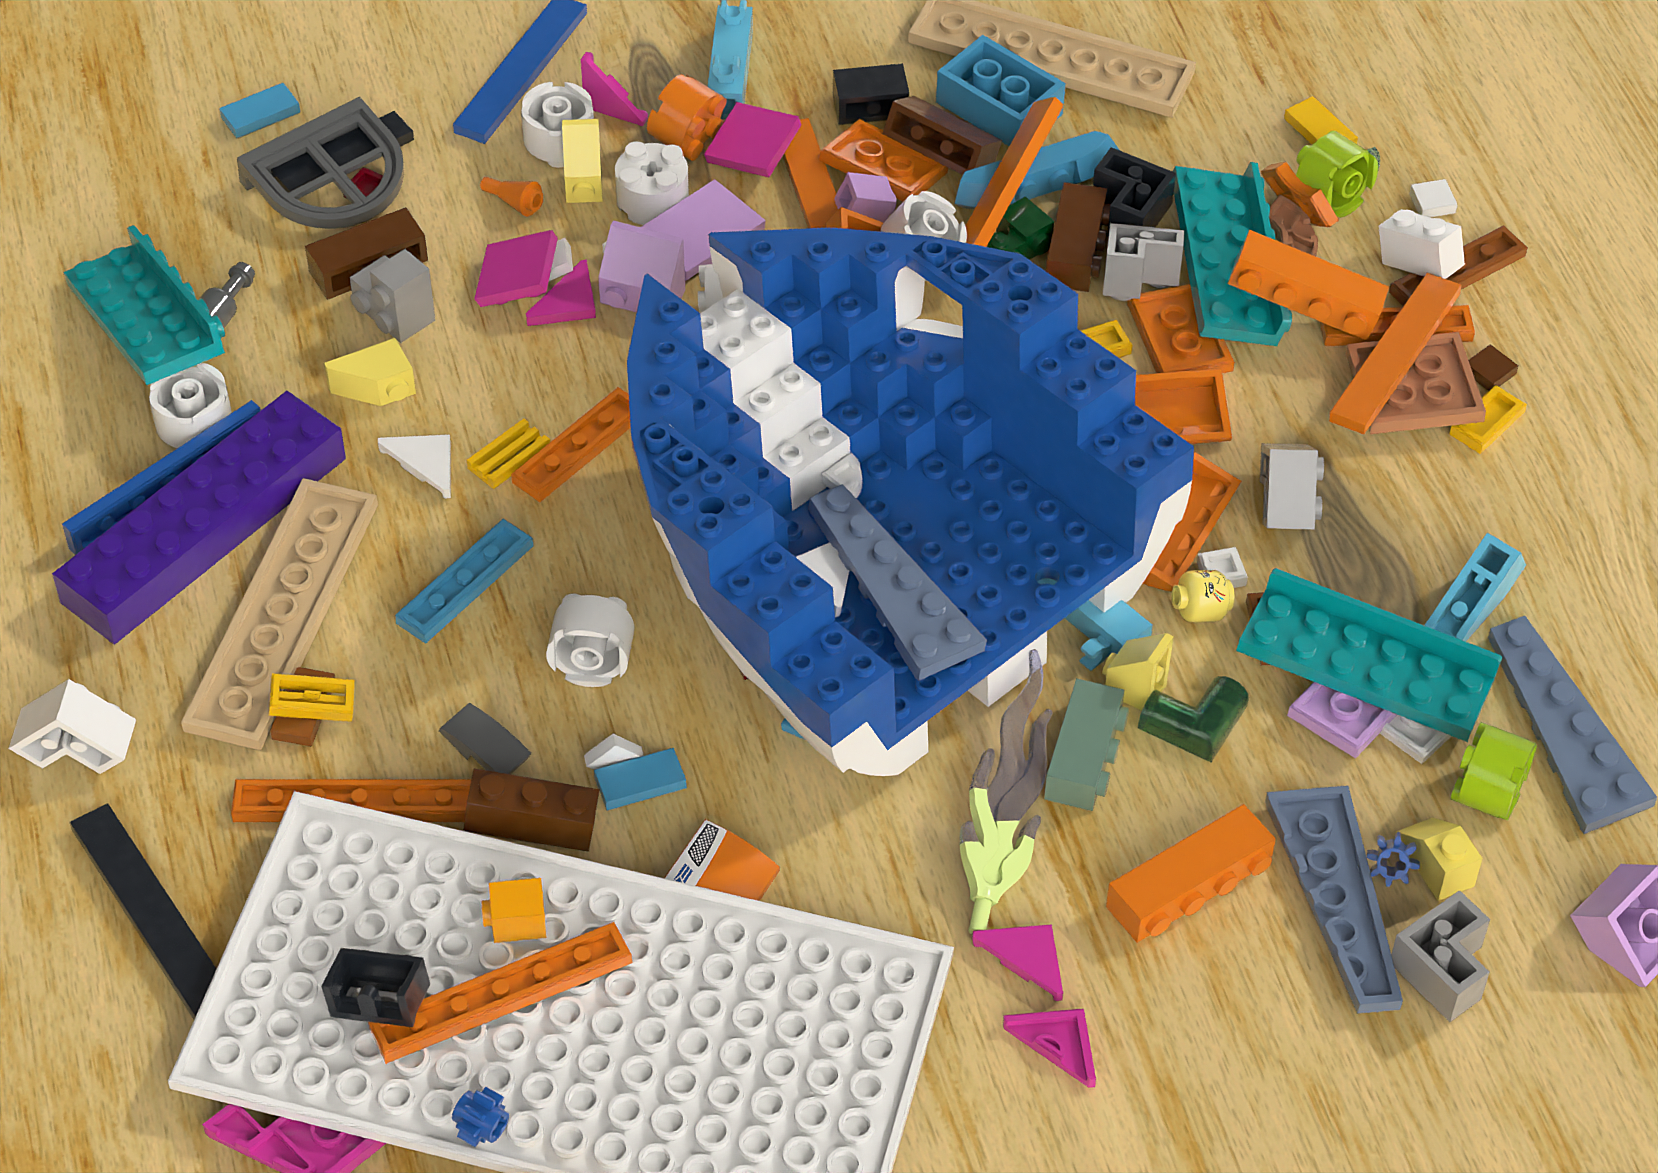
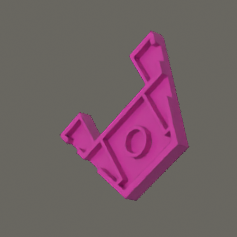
(290, 1144)

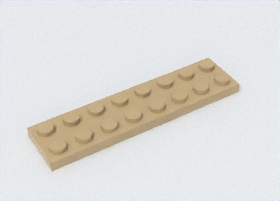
(1072, 55)
(280, 612)

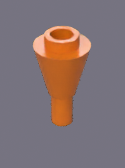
(521, 195)

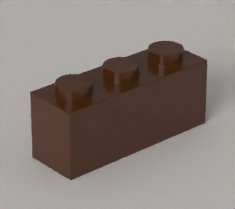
(940, 135)
(1078, 235)
(348, 252)
(531, 810)

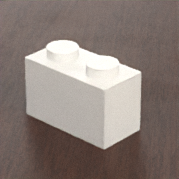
(1421, 244)

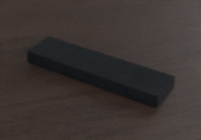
(342, 150)

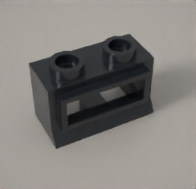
(375, 973)

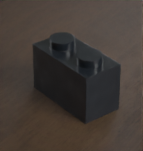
(868, 92)

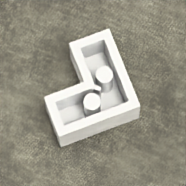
(73, 724)

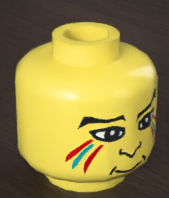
(1203, 596)

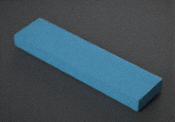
(464, 581)

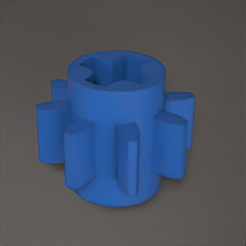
(1384, 852)
(480, 1116)

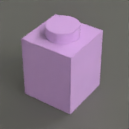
(867, 196)

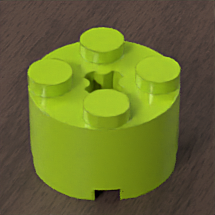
(1339, 170)
(1494, 771)

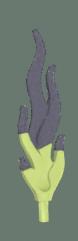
(996, 810)

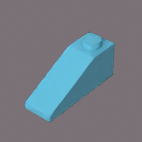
(1478, 588)

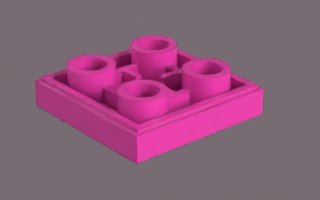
(752, 139)
(516, 268)

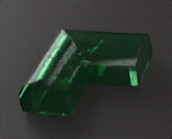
(1198, 728)

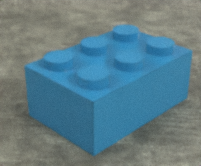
(994, 88)

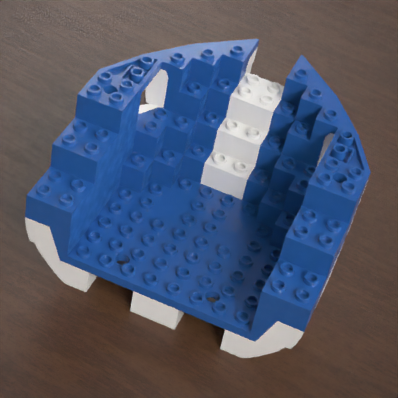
(978, 449)

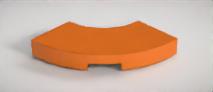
(1311, 200)

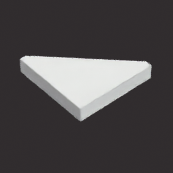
(423, 457)
(828, 566)
(1414, 738)

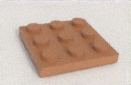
(1432, 393)

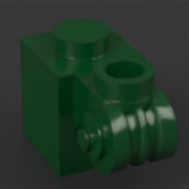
(1023, 230)

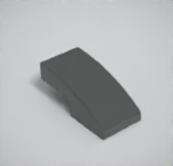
(485, 740)

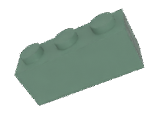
(1086, 745)

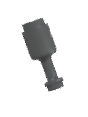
(221, 301)

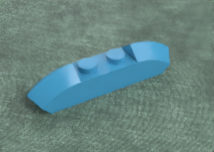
(1057, 163)

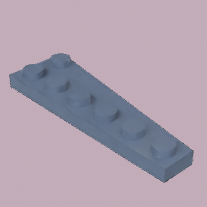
(920, 616)
(1591, 764)
(1333, 870)

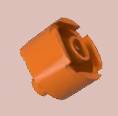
(687, 115)

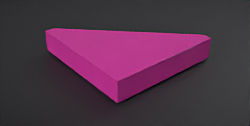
(607, 94)
(567, 301)
(1026, 952)
(1057, 1037)

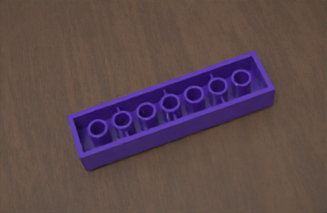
(198, 517)

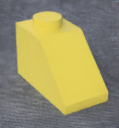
(582, 160)
(372, 374)
(1140, 668)
(1445, 856)

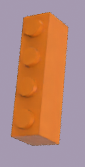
(1308, 285)
(1190, 873)

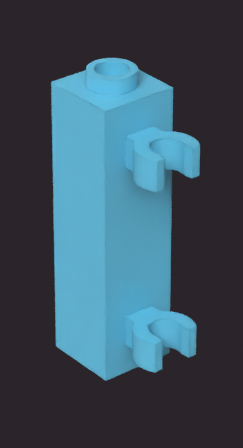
(731, 53)
(1105, 630)

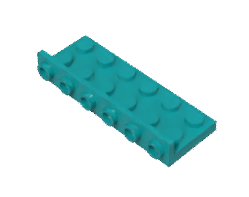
(1216, 217)
(147, 309)
(1370, 654)

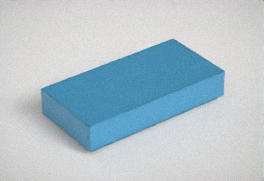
(259, 110)
(640, 779)

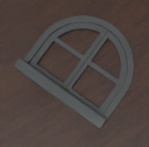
(256, 167)

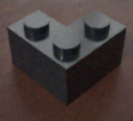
(1135, 189)

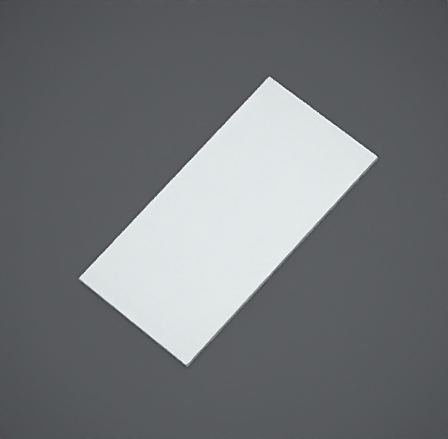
(719, 1050)

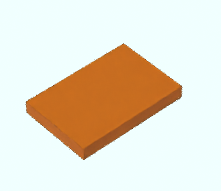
(869, 152)
(1172, 335)

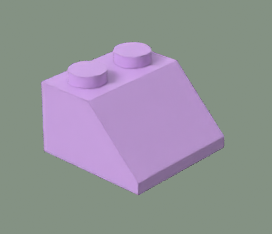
(630, 256)
(1622, 921)

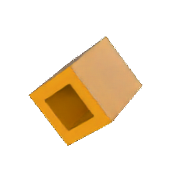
(515, 910)

